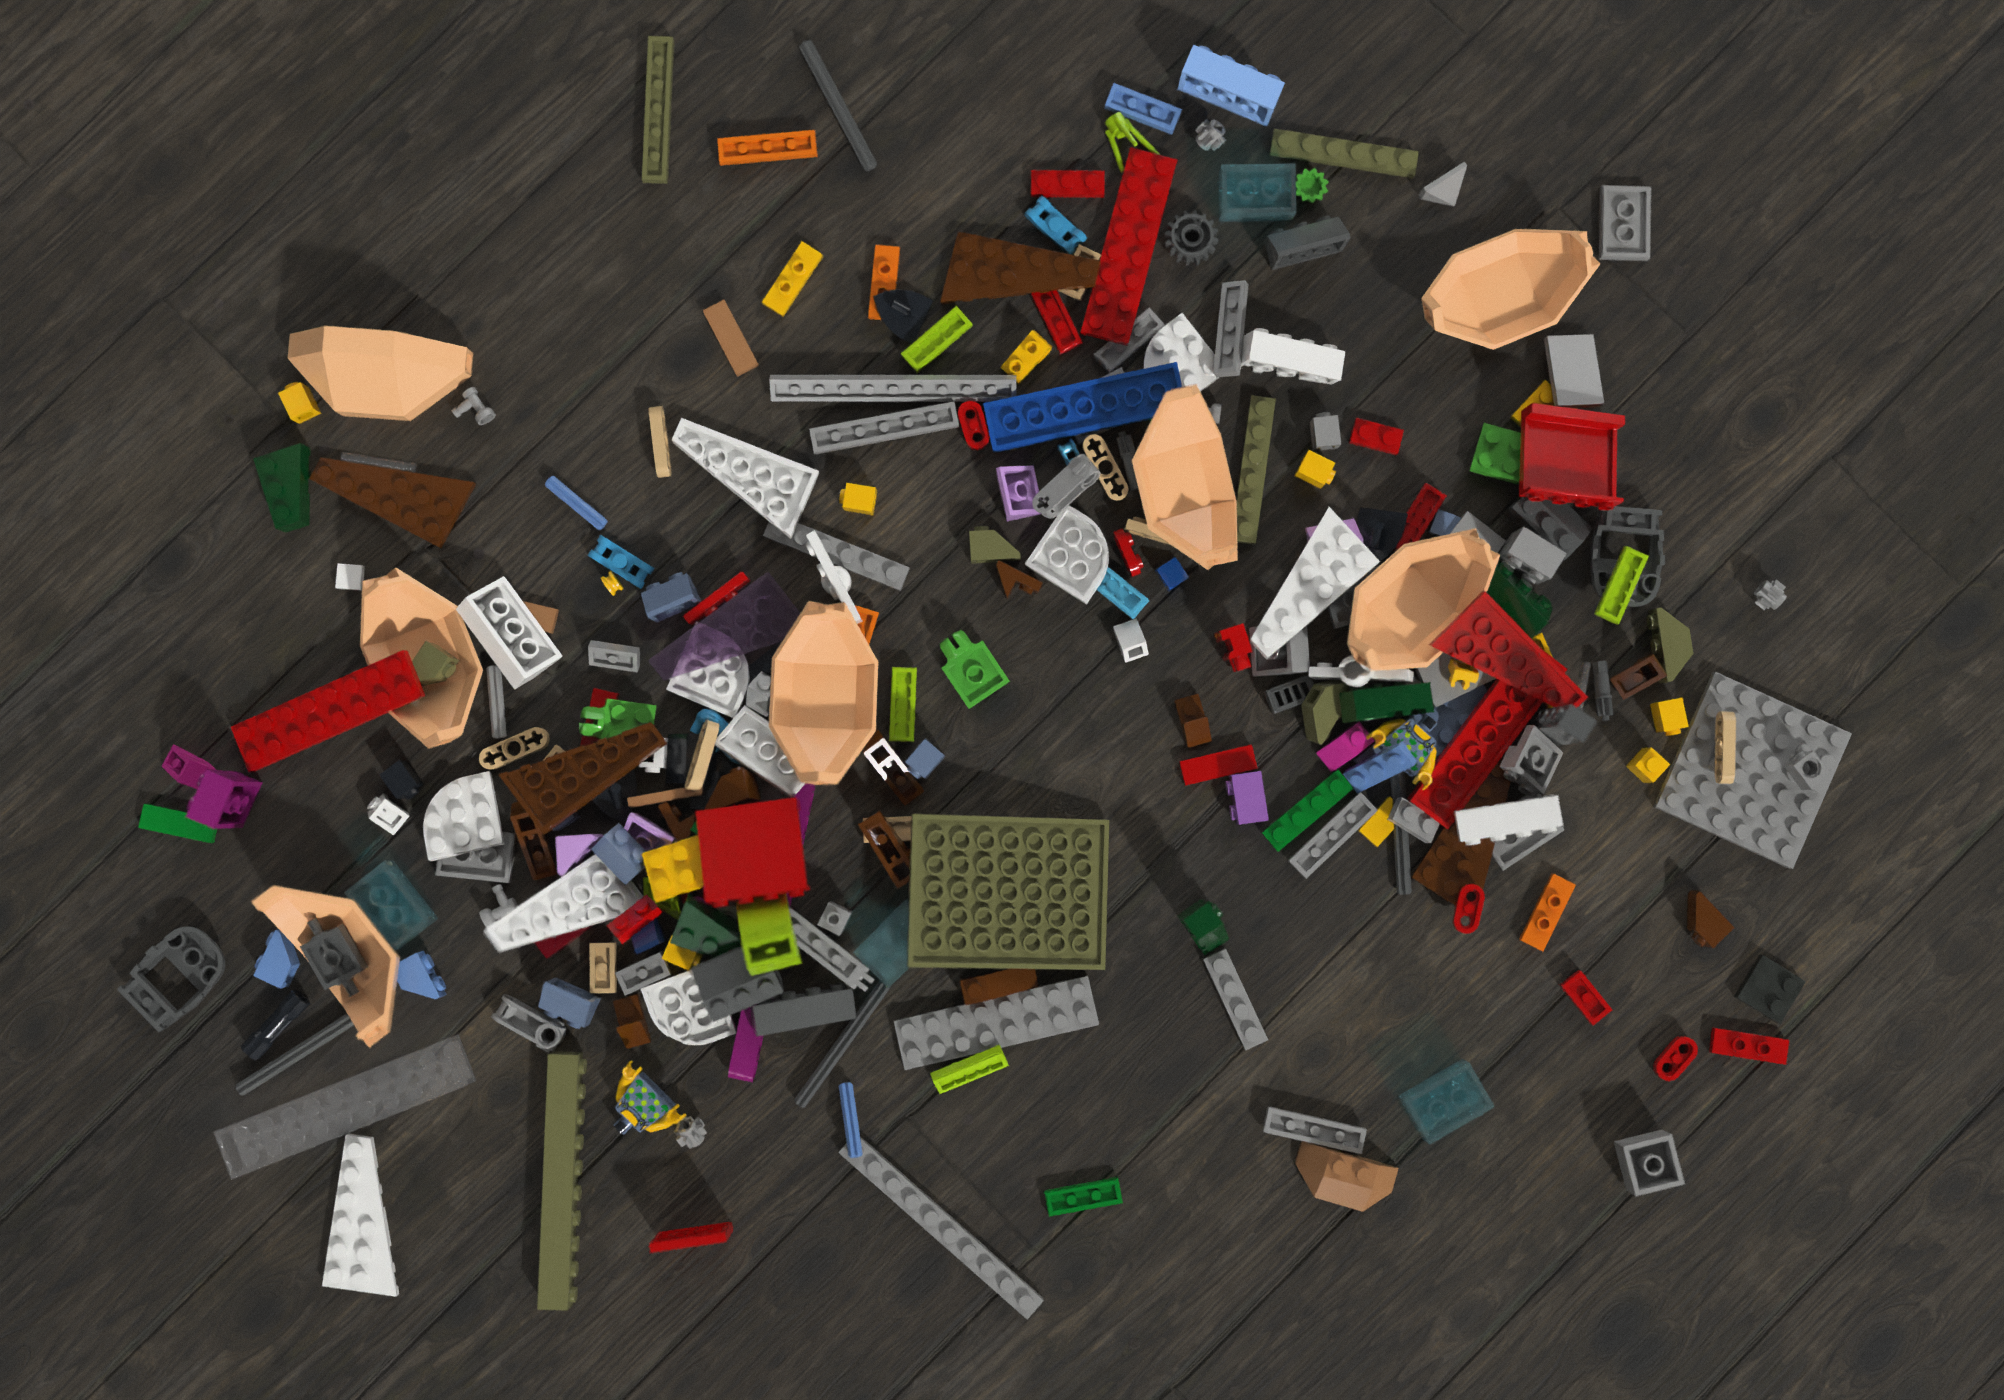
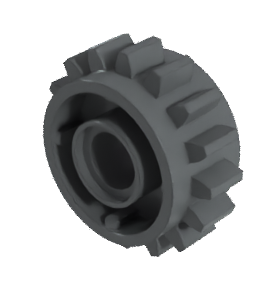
(1187, 250)

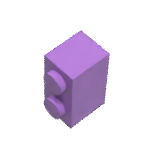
(1247, 798)

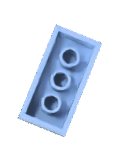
(1230, 84)

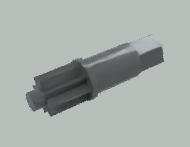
(1127, 452)
(1602, 690)

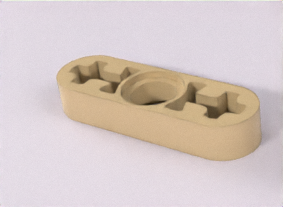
(660, 441)
(1103, 447)
(1725, 747)
(494, 749)
(702, 756)

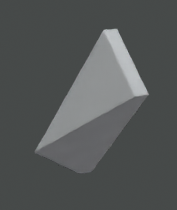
(1445, 188)

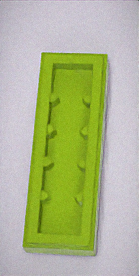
(936, 339)
(1621, 585)
(903, 704)
(969, 1069)

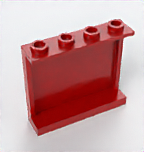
(1569, 456)
(752, 852)

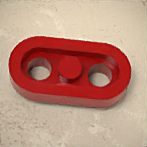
(973, 426)
(1124, 542)
(1471, 909)
(1677, 1061)

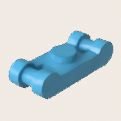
(1055, 226)
(621, 561)

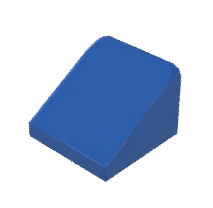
(1171, 574)

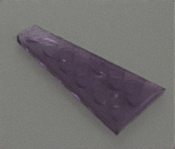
(746, 623)

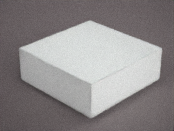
(349, 576)

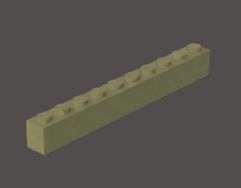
(560, 1180)

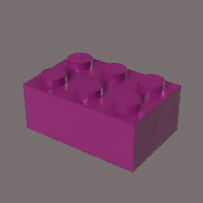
(223, 799)

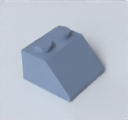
(670, 597)
(568, 1002)

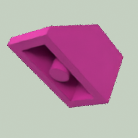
(1344, 746)
(185, 766)

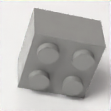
(1531, 556)
(1649, 1162)

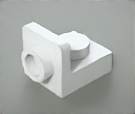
(660, 760)
(386, 814)

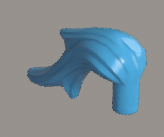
(709, 714)

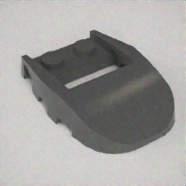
(1629, 521)
(193, 956)

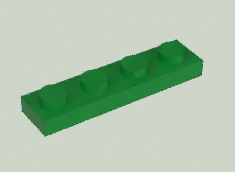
(1307, 810)

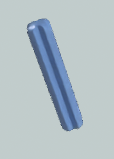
(576, 503)
(850, 1120)

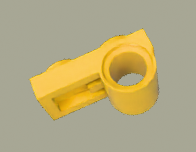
(1027, 356)

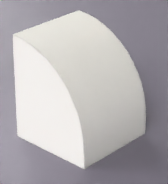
(1131, 640)

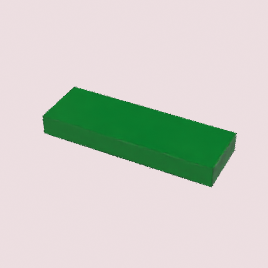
(174, 823)
(1083, 1196)

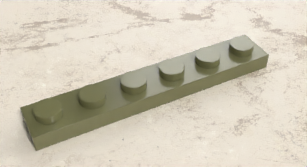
(657, 109)
(1344, 153)
(1253, 467)

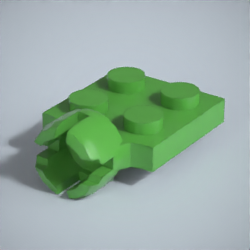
(1497, 454)
(971, 669)
(615, 718)

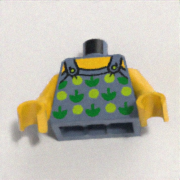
(1416, 739)
(643, 1103)

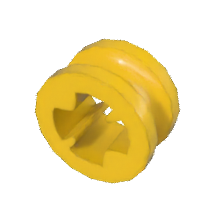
(612, 583)

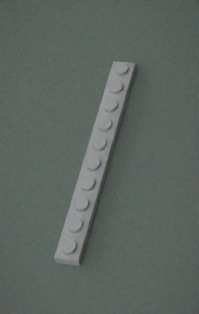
(892, 388)
(945, 1229)

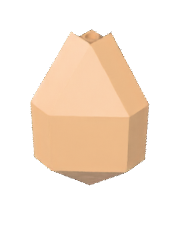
(1509, 285)
(378, 370)
(1188, 480)
(1416, 598)
(402, 616)
(823, 693)
(371, 1007)

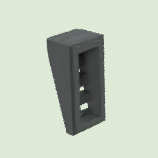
(1272, 700)

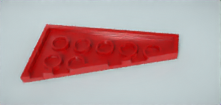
(1497, 646)

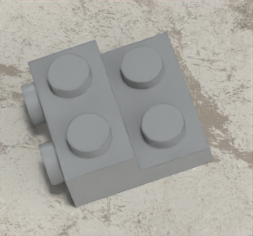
(1531, 761)

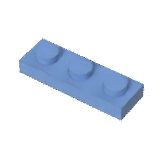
(1143, 108)
(1380, 767)

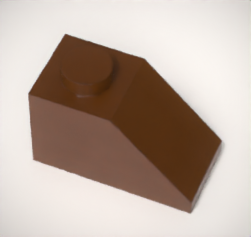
(735, 789)
(1705, 921)

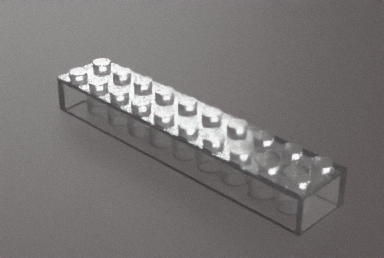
(344, 1106)

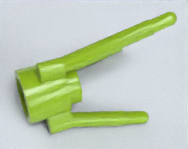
(1120, 127)

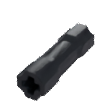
(263, 1038)

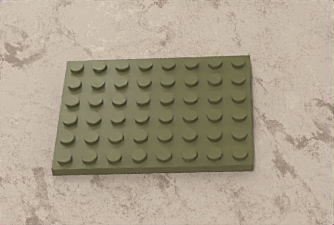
(1007, 892)

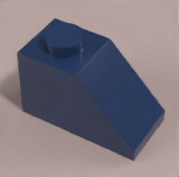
(649, 936)

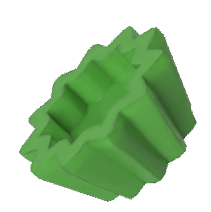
(1311, 185)

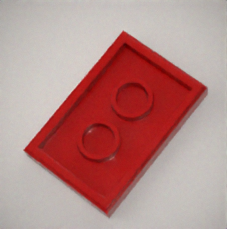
(691, 1237)

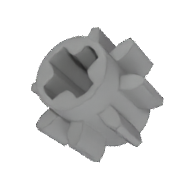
(1210, 135)
(1770, 594)
(690, 1132)

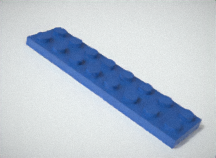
(1079, 407)

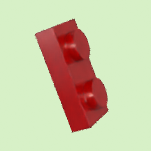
(1376, 436)
(634, 919)
(1585, 997)

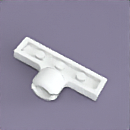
(834, 578)
(1356, 674)

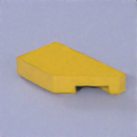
(1378, 826)

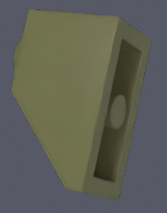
(989, 547)
(434, 664)

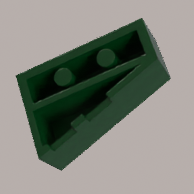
(285, 486)
(1519, 600)
(1385, 702)
(1204, 925)
(705, 928)

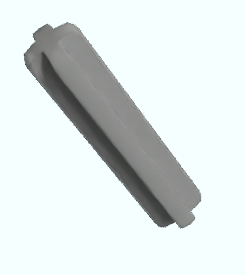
(496, 702)

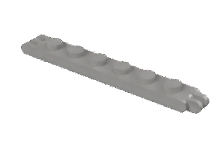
(829, 953)

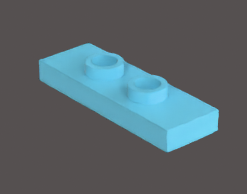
(1122, 594)

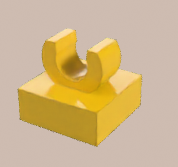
(1462, 671)

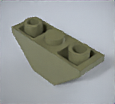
(1670, 642)
(1322, 709)

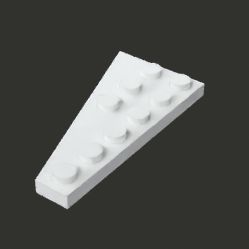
(760, 478)
(1322, 573)
(574, 901)
(359, 1233)

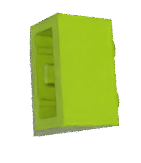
(767, 935)

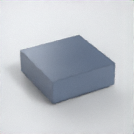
(1443, 523)

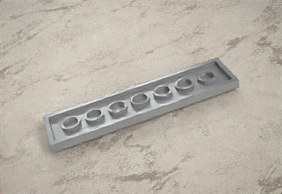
(996, 1022)

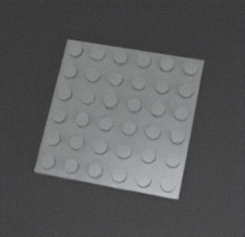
(1764, 803)

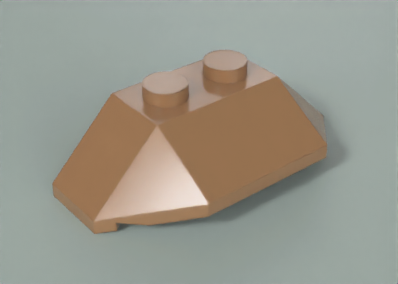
(1344, 1176)

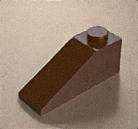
(892, 768)
(534, 844)
(888, 847)
(997, 984)

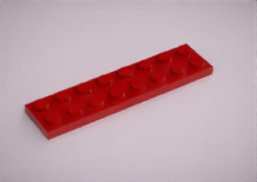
(1129, 246)
(328, 711)
(1475, 750)

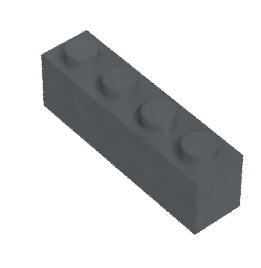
(1564, 724)
(803, 1009)

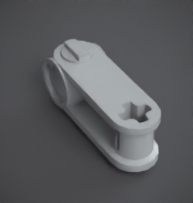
(1066, 486)
(529, 1023)

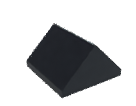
(679, 758)

